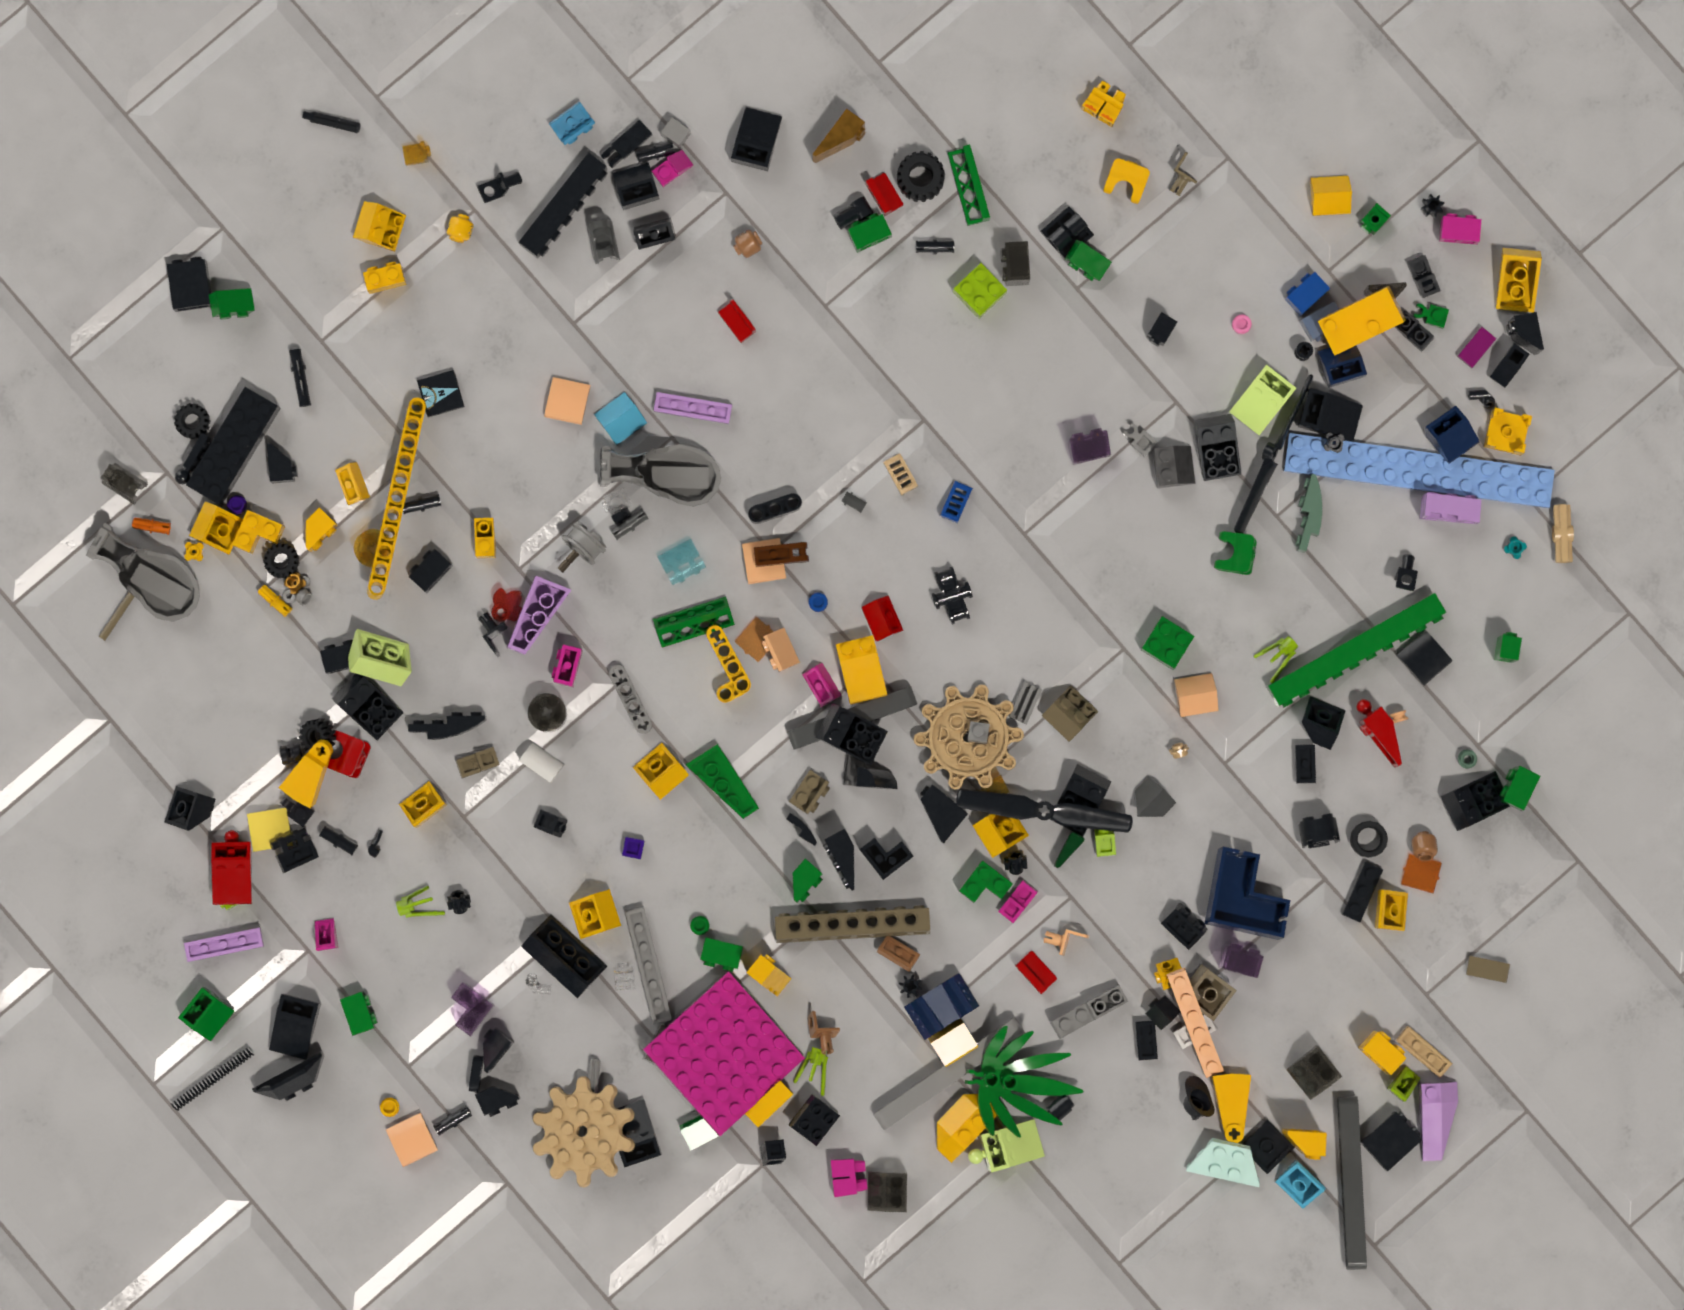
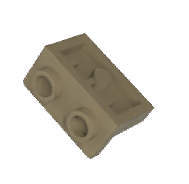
(809, 792)

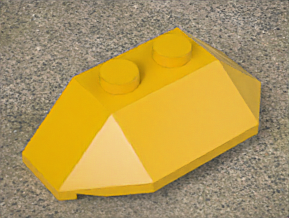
(959, 1126)

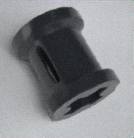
(1307, 346)

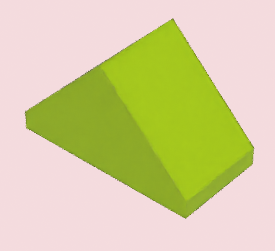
(1404, 1084)

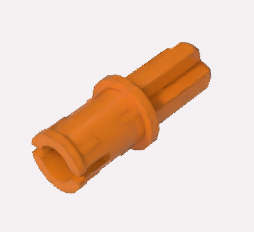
(151, 525)

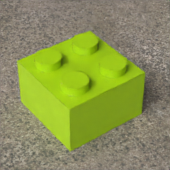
(979, 290)

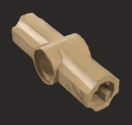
(1562, 533)

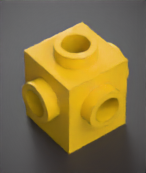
(1165, 968)

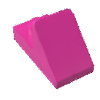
(672, 168)

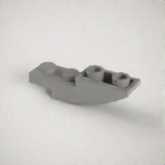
(1089, 1011)

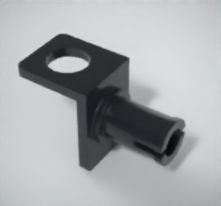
(500, 185)
(1406, 574)
(492, 630)

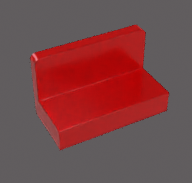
(884, 194)
(737, 321)
(882, 618)
(1036, 972)

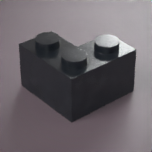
(884, 862)

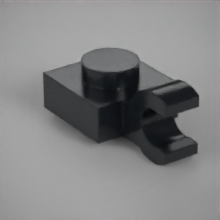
(299, 812)

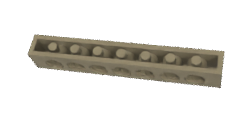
(843, 931)

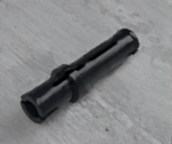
(296, 355)

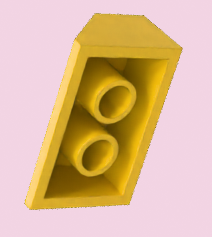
(1308, 1142)

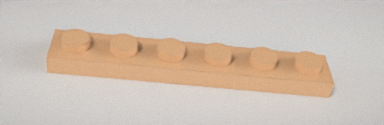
(1195, 1022)

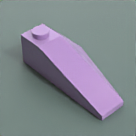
(1437, 1112)

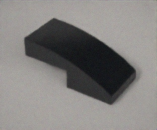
(1423, 276)
(805, 833)

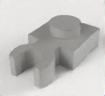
(1142, 441)

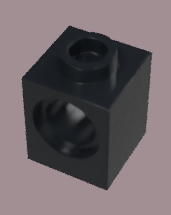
(773, 1152)

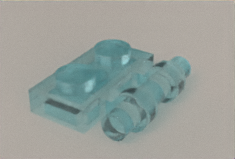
(678, 557)

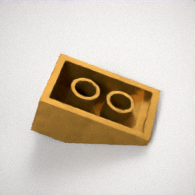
(842, 135)

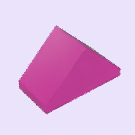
(325, 935)

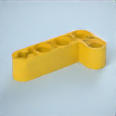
(725, 661)

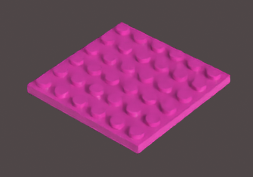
(723, 1053)

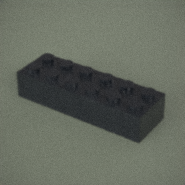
(233, 446)

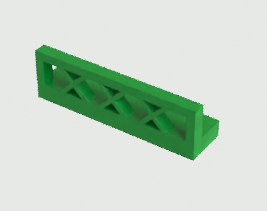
(976, 184)
(692, 618)

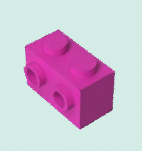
(1460, 229)
(568, 665)

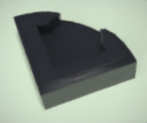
(621, 515)

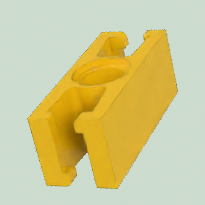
(769, 1103)

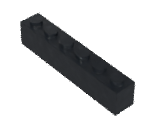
(563, 205)

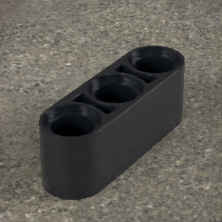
(767, 515)

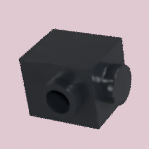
(1162, 1012)

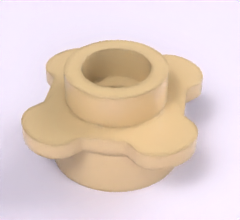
(1179, 750)

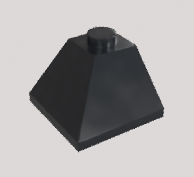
(1322, 722)
(188, 809)
(494, 1048)

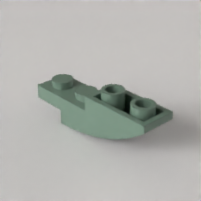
(1312, 506)

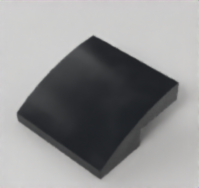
(1424, 658)

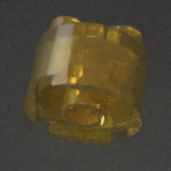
(362, 547)

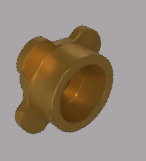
(291, 579)

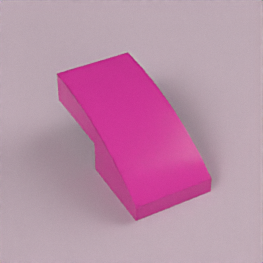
(1018, 901)

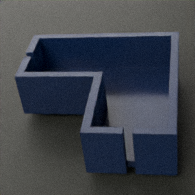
(1235, 903)

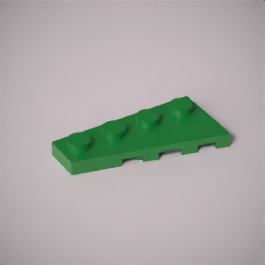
(720, 777)

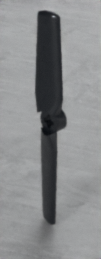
(1268, 466)
(1022, 808)

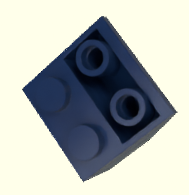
(1342, 367)
(1451, 434)

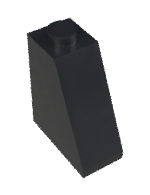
(942, 812)

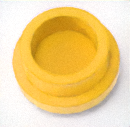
(389, 1107)

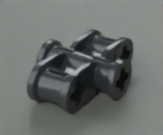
(954, 602)

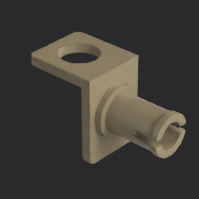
(1182, 179)

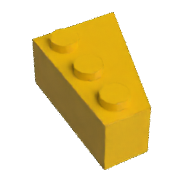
(768, 974)

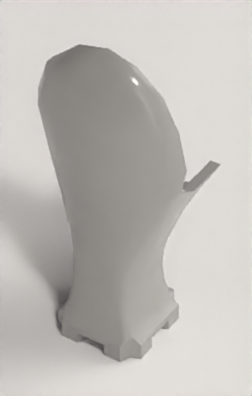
(669, 472)
(154, 578)

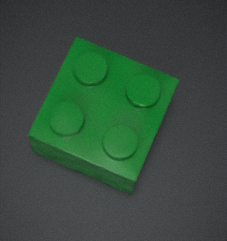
(1167, 643)

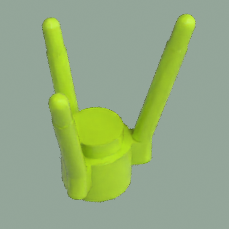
(1286, 647)
(406, 906)
(816, 1059)

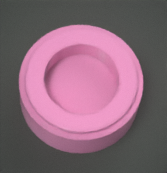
(1241, 324)

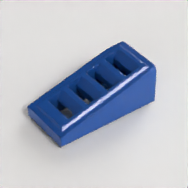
(952, 517)

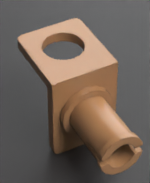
(823, 1034)

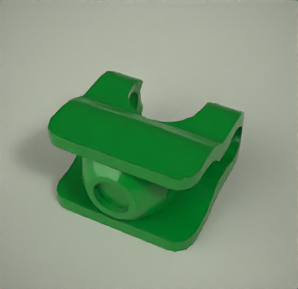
(1243, 554)

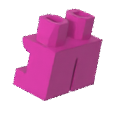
(846, 1168)

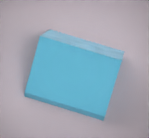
(620, 418)
(1300, 1184)

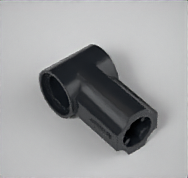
(856, 211)

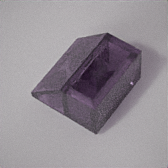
(1089, 447)

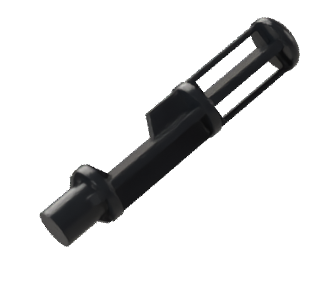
(332, 121)

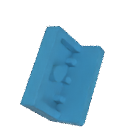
(572, 124)

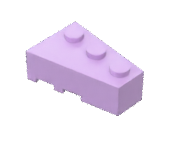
(1450, 508)

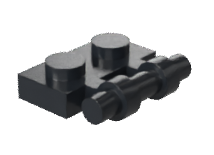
(296, 856)

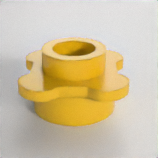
(195, 556)

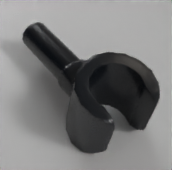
(373, 850)

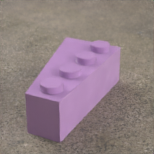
(539, 607)

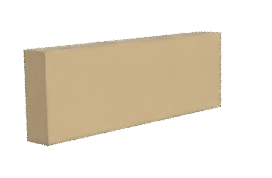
(1423, 1051)

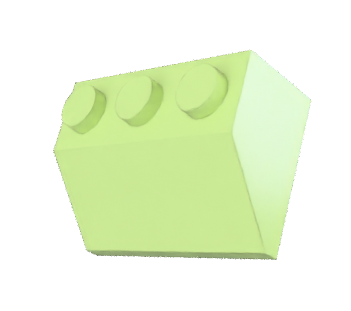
(379, 658)

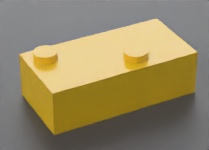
(1361, 320)

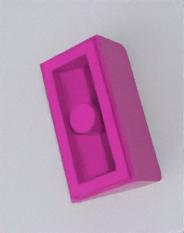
(821, 684)

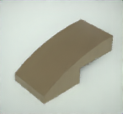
(477, 762)
(1488, 969)

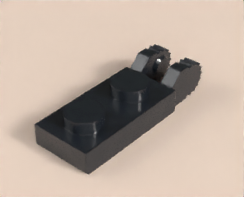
(628, 143)

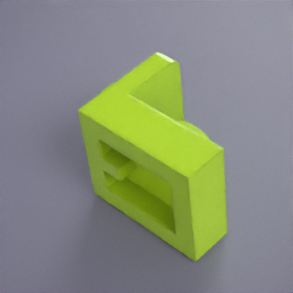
(1105, 843)

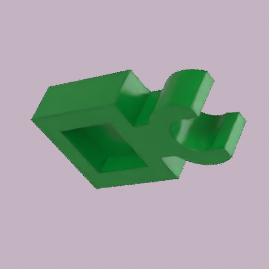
(1434, 316)

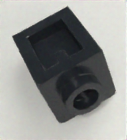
(550, 823)

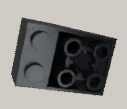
(756, 139)
(1330, 414)
(1217, 447)
(367, 706)
(851, 734)
(1084, 789)
(1475, 801)
(843, 852)
(294, 1026)
(643, 1135)

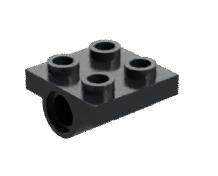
(1065, 230)
(814, 1120)

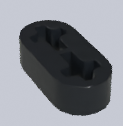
(476, 1073)

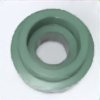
(1471, 754)

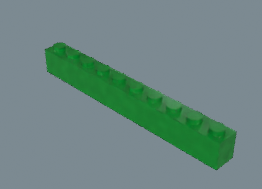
(1355, 650)

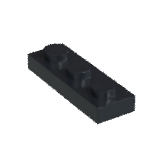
(1362, 892)

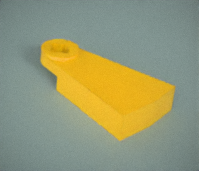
(307, 777)
(1232, 1102)

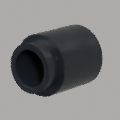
(1060, 1107)

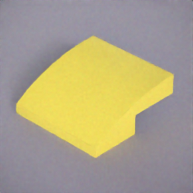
(268, 826)

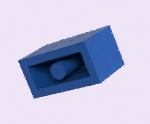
(1307, 293)

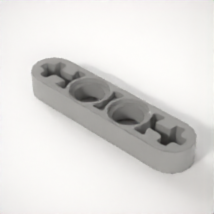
(627, 700)

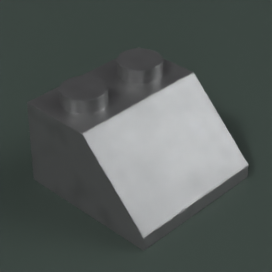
(1173, 466)

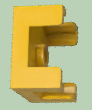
(1507, 431)

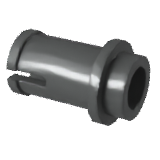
(854, 502)

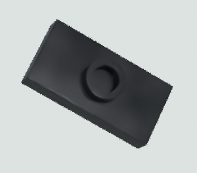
(1146, 1040)

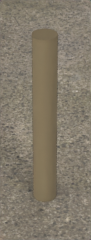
(116, 617)

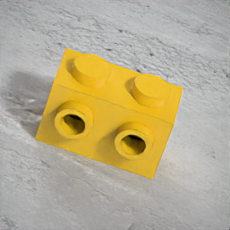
(384, 278)

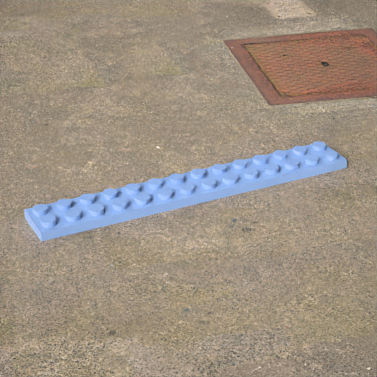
(1420, 471)

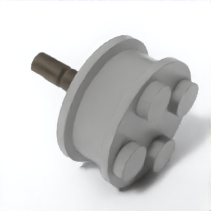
(583, 543)

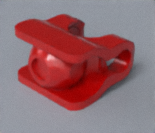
(353, 756)

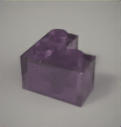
(1241, 961)
(476, 1008)

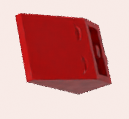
(1381, 730)
(231, 871)

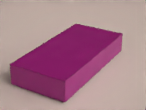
(1476, 347)

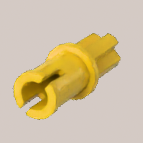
(274, 600)

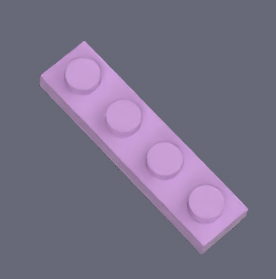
(692, 408)
(223, 944)

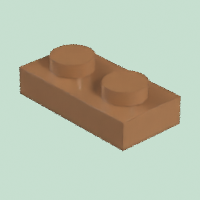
(898, 953)

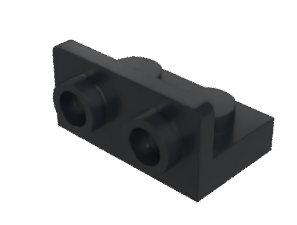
(1184, 926)

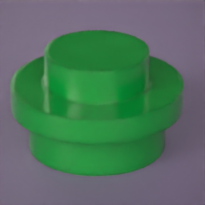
(699, 925)

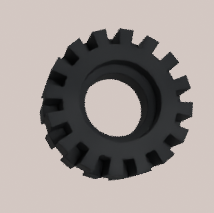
(183, 413)
(281, 549)
(323, 728)

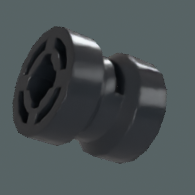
(294, 751)

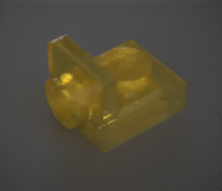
(416, 153)

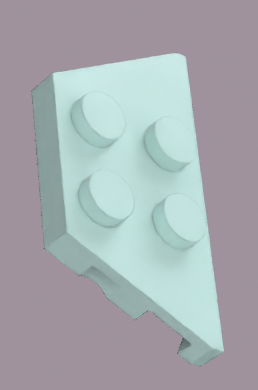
(1226, 1161)

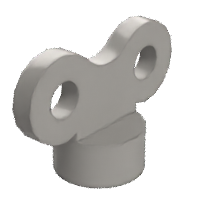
(303, 595)

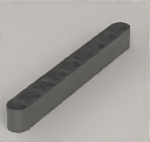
(1352, 1183)

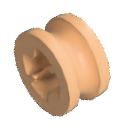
(1399, 716)

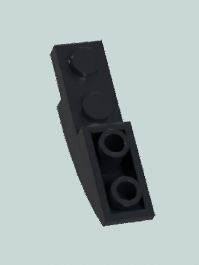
(456, 725)

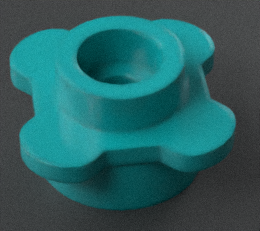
(1520, 547)

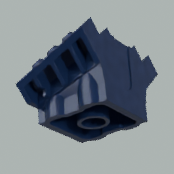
(941, 1006)

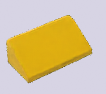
(352, 483)

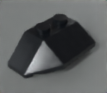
(292, 1080)

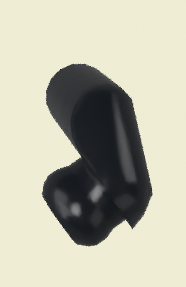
(1483, 396)

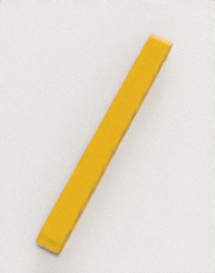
(396, 489)

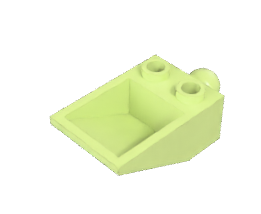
(1008, 1147)

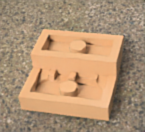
(567, 401)
(765, 573)
(411, 1139)

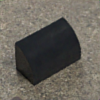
(875, 778)

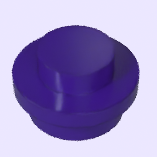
(237, 504)

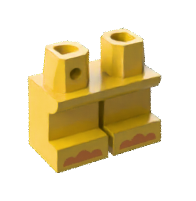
(1098, 98)

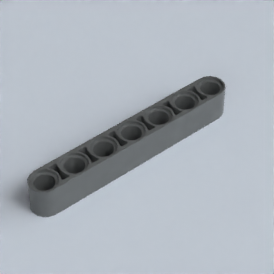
(870, 711)

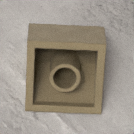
(1210, 991)

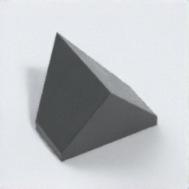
(1152, 799)

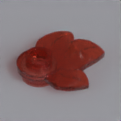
(509, 603)

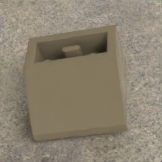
(1070, 713)

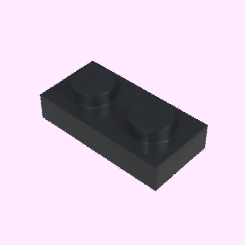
(1305, 764)

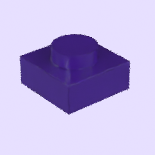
(633, 848)

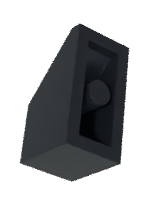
(1161, 329)
(280, 467)

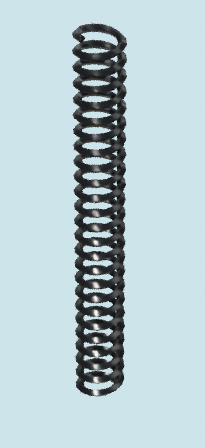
(212, 1081)

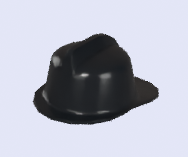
(1198, 1098)

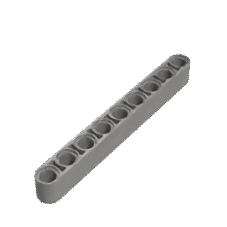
(941, 1078)

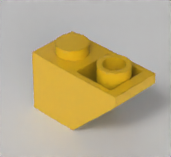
(317, 528)
(485, 538)

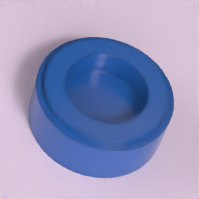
(818, 602)

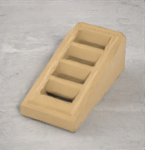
(907, 488)

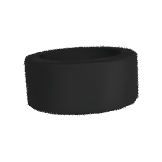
(1354, 839)

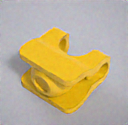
(1127, 171)

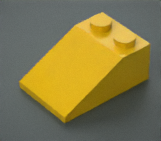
(1518, 279)
(861, 669)

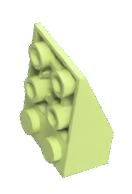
(1262, 400)

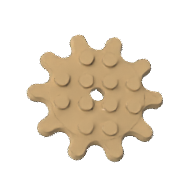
(968, 758)
(603, 1135)

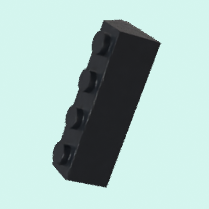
(564, 956)

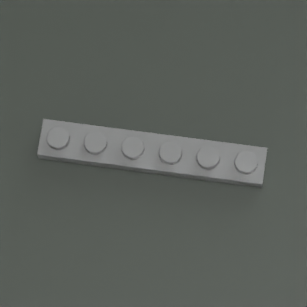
(648, 965)

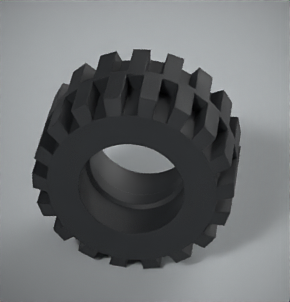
(920, 160)

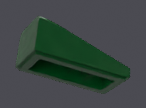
(1070, 846)

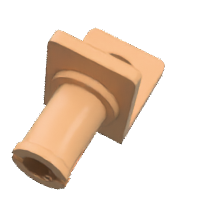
(1061, 940)

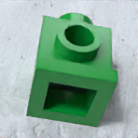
(1382, 216)

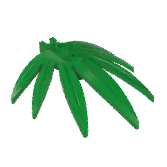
(999, 1081)

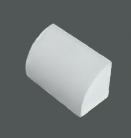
(541, 762)

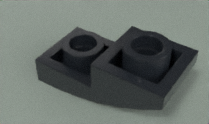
(1414, 332)

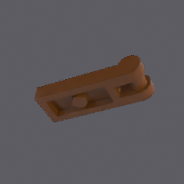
(780, 554)

